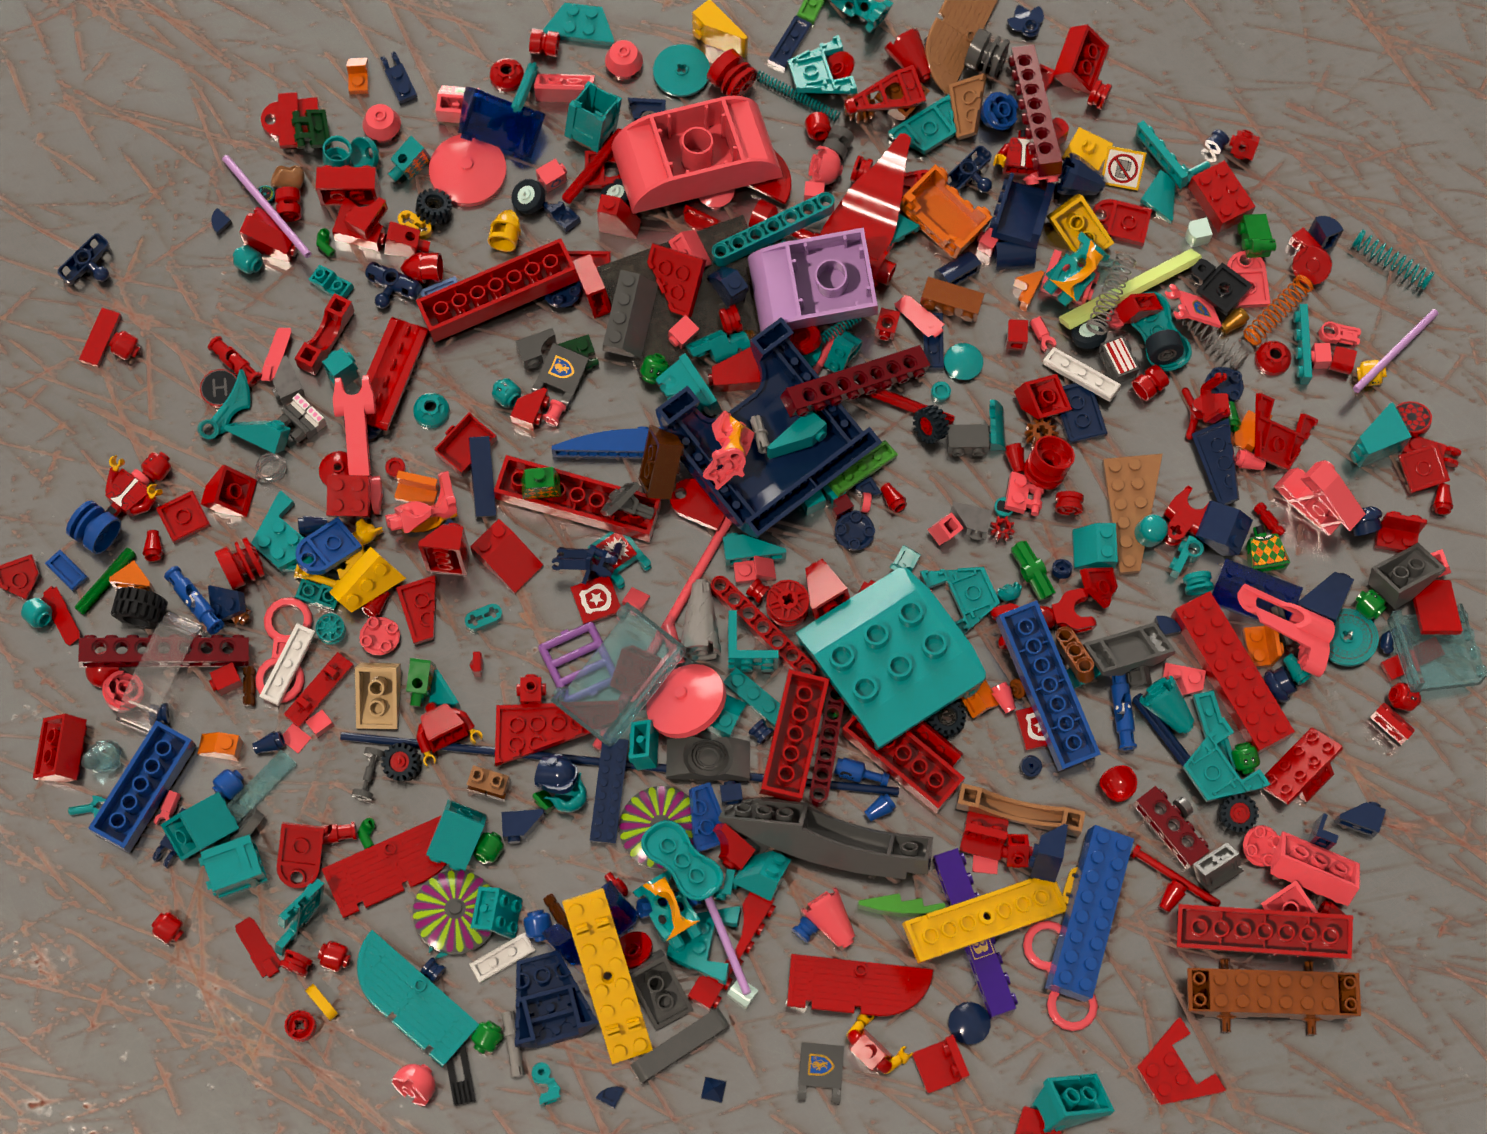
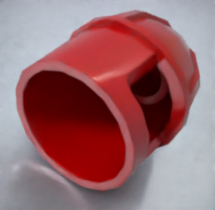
(423, 267)

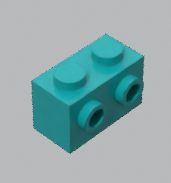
(340, 365)
(643, 745)

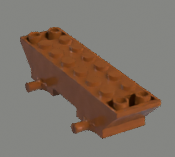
(1273, 994)

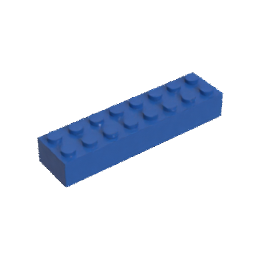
(1047, 685)
(1089, 913)

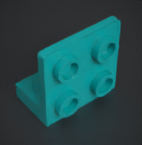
(496, 911)

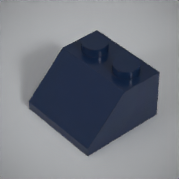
(1224, 528)
(1048, 854)

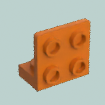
(1263, 645)

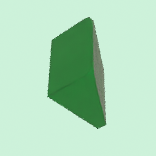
(545, 804)

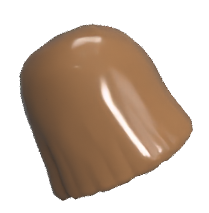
(287, 176)

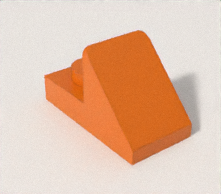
(357, 76)
(1029, 284)

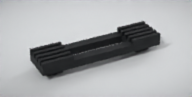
(463, 1090)

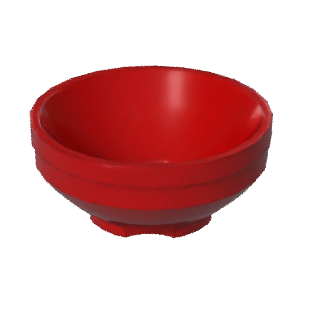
(506, 82)
(1270, 365)

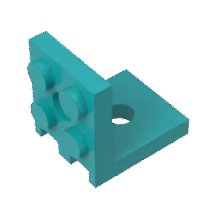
(747, 659)

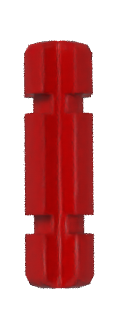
(1269, 519)

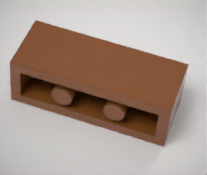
(951, 299)

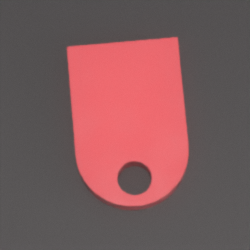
(1256, 275)

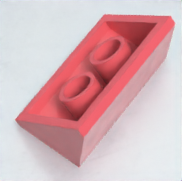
(560, 87)
(1290, 899)

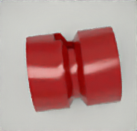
(544, 42)
(288, 203)
(1148, 384)

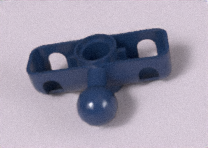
(961, 178)
(79, 268)
(382, 278)

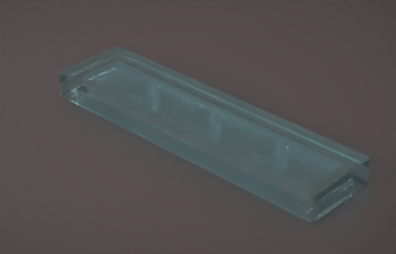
(261, 785)

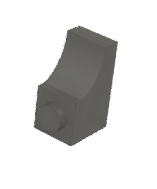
(532, 347)

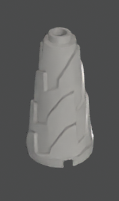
(700, 624)

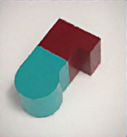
(841, 504)

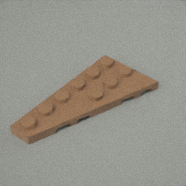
(1130, 496)

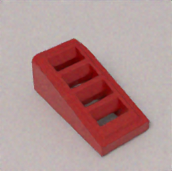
(1302, 239)

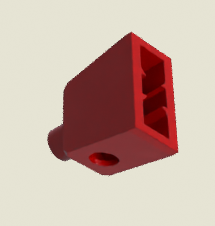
(404, 241)

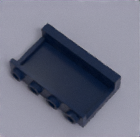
(1021, 213)

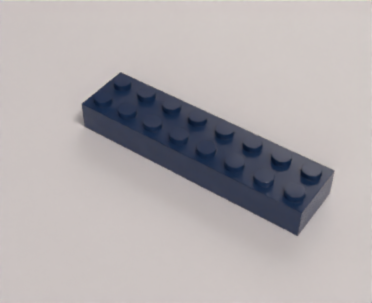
(609, 792)

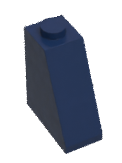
(729, 285)
(1329, 596)

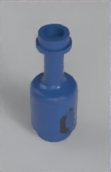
(856, 771)

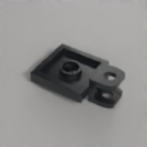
(1212, 278)

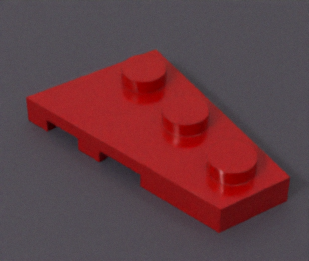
(419, 608)

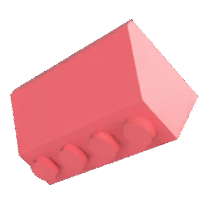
(1316, 869)

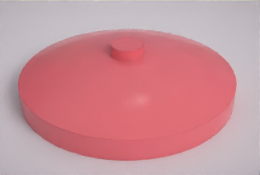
(467, 171)
(687, 701)

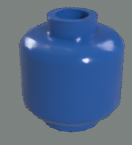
(228, 784)
(536, 923)

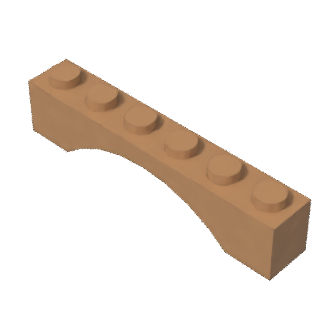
(1035, 815)

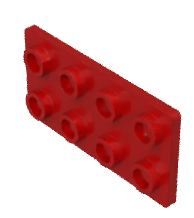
(1303, 767)

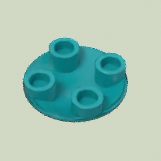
(963, 361)

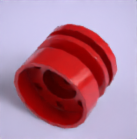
(732, 74)
(1049, 462)
(240, 563)
(791, 615)

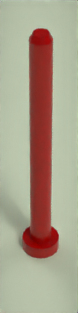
(1136, 852)

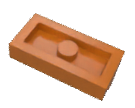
(1245, 436)
(416, 488)
(980, 701)

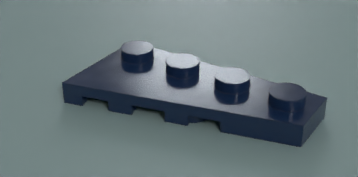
(1218, 458)

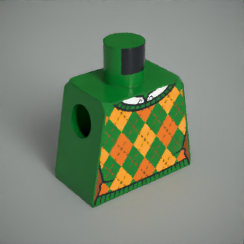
(540, 483)
(1266, 551)
(419, 671)

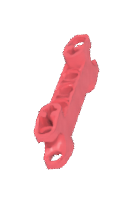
(354, 410)

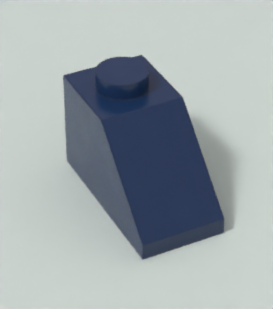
(1363, 818)
(520, 824)

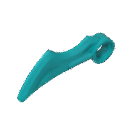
(236, 401)

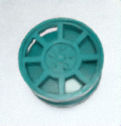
(1198, 583)
(331, 629)

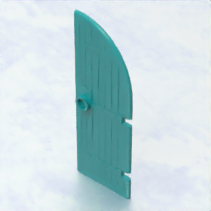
(419, 1005)

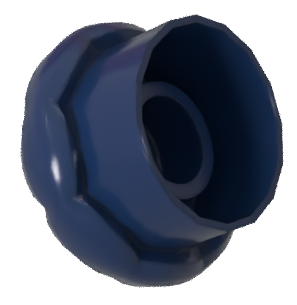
(1370, 521)
(1280, 684)

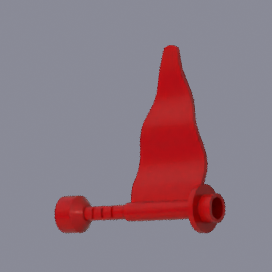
(868, 204)

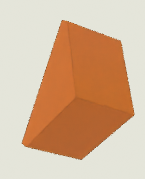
(131, 577)

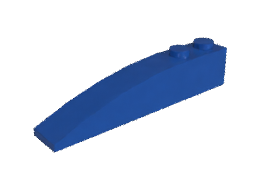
(605, 444)

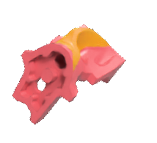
(735, 444)
(420, 517)

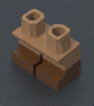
(485, 780)

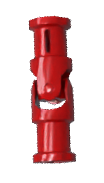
(234, 360)
(339, 832)

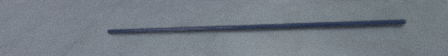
(593, 761)

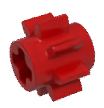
(1004, 523)

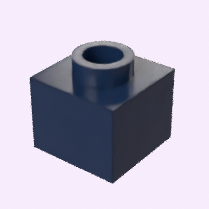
(731, 793)

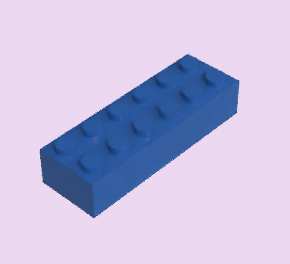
(142, 786)

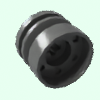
(987, 53)

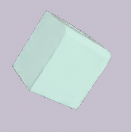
(1198, 232)
(737, 996)

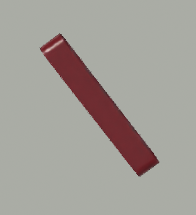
(826, 745)

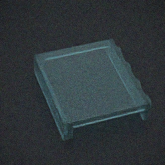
(1436, 660)

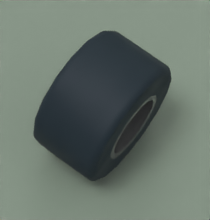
(1164, 347)

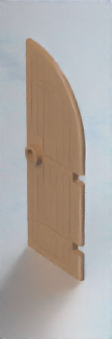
(952, 36)

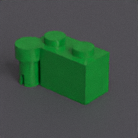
(1256, 236)

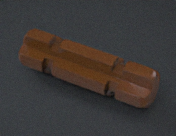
(249, 686)
(557, 911)

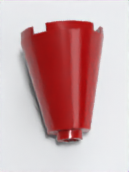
(909, 51)

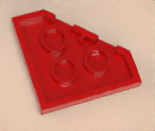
(677, 277)

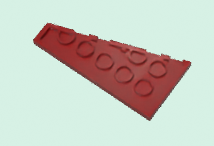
(530, 729)

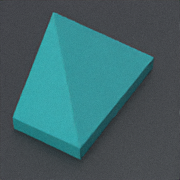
(441, 692)

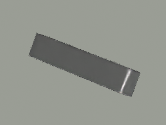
(680, 1046)

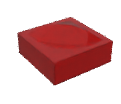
(477, 664)

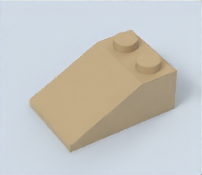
(377, 695)

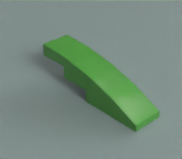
(892, 906)

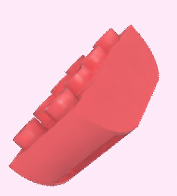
(694, 152)

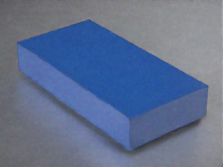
(66, 570)

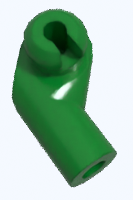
(323, 242)
(365, 831)

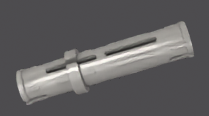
(514, 1053)

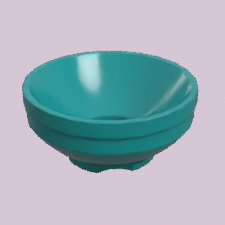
(360, 152)
(434, 418)

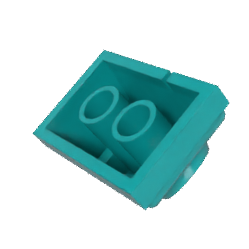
(684, 374)
(1072, 1101)

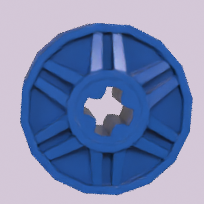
(93, 527)

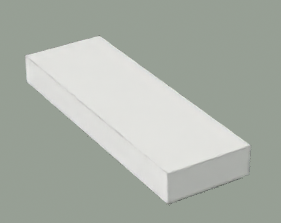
(502, 957)

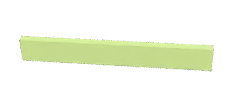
(1134, 286)

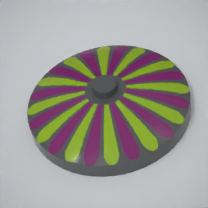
(647, 809)
(446, 910)

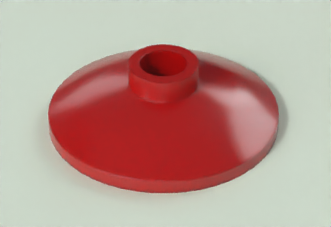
(841, 64)
(328, 465)
(636, 948)

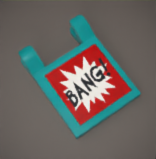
(629, 554)

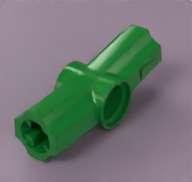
(1033, 570)

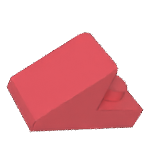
(751, 570)

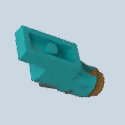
(720, 345)

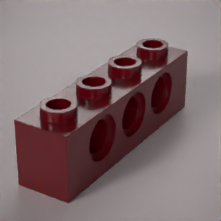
(1172, 839)

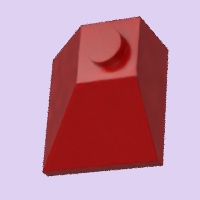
(1043, 397)
(229, 492)

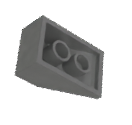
(1405, 575)
(659, 990)

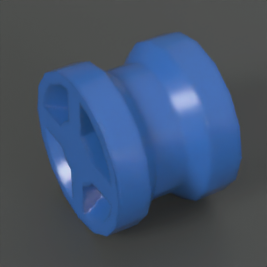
(805, 929)

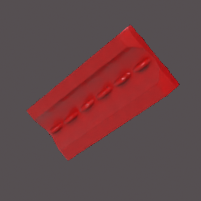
(393, 368)

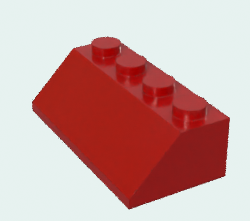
(446, 550)

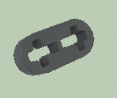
(248, 824)

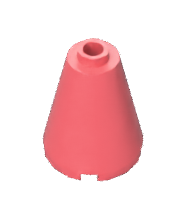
(831, 918)

